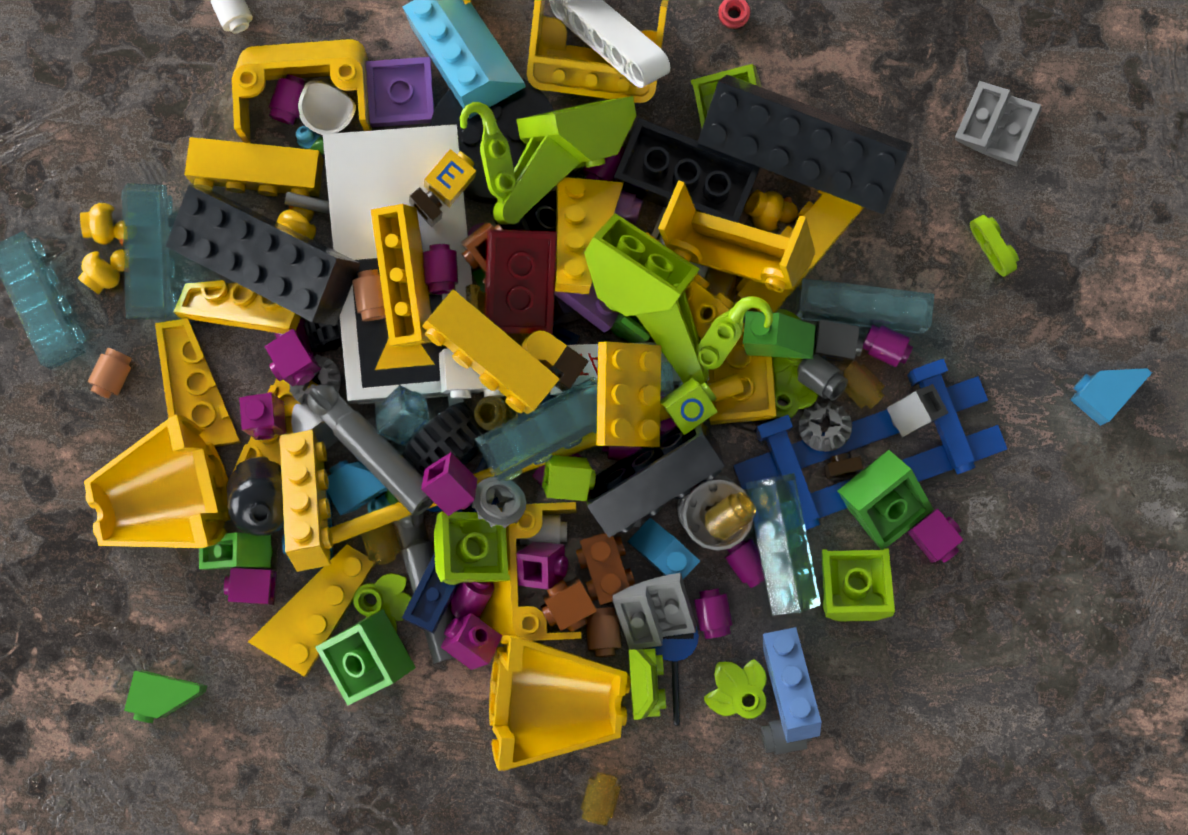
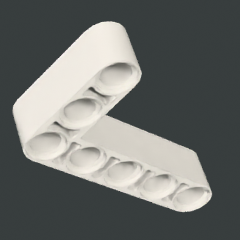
(614, 39)

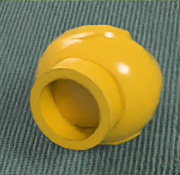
(769, 208)
(298, 220)
(99, 224)
(99, 274)

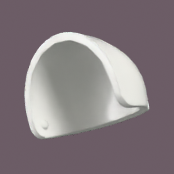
(325, 108)

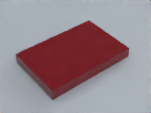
(520, 280)

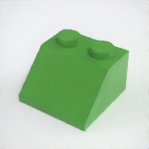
(886, 499)
(365, 657)

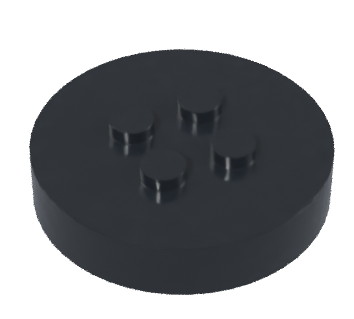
(521, 104)

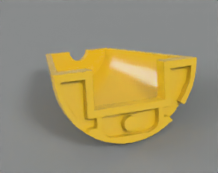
(161, 491)
(551, 702)

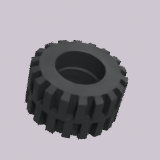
(446, 433)

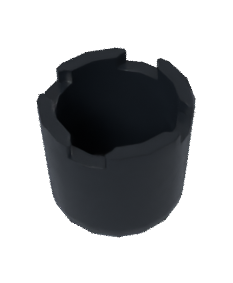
(256, 497)

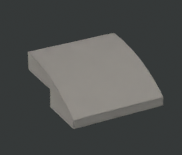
(998, 123)
(654, 611)

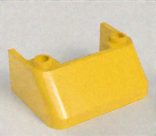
(337, 58)
(580, 69)
(734, 246)
(502, 608)

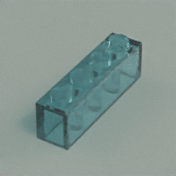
(145, 250)
(38, 301)
(864, 305)
(540, 433)
(783, 544)

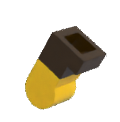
(556, 357)

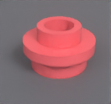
(738, 5)

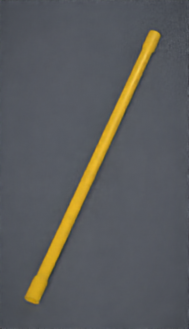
(721, 388)

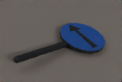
(675, 649)

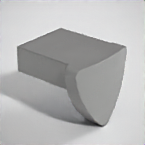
(305, 420)

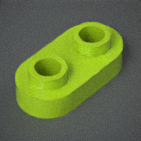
(987, 234)

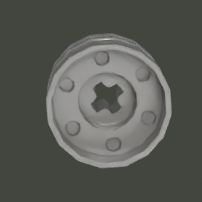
(692, 512)

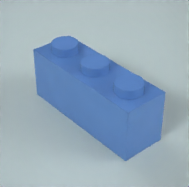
(791, 685)

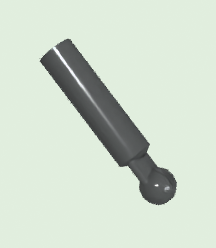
(370, 448)
(417, 554)

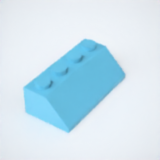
(463, 51)

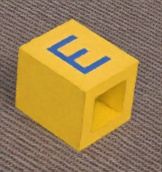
(450, 177)

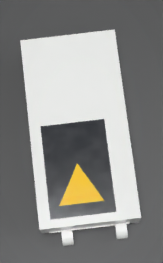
(376, 172)

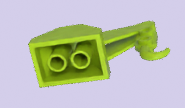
(554, 147)
(650, 281)

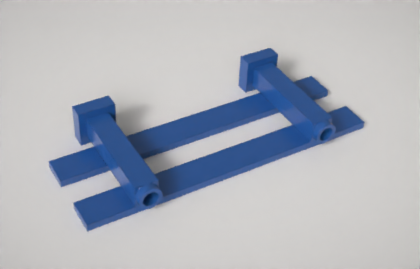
(956, 453)

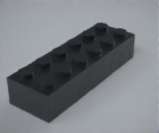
(804, 143)
(263, 255)

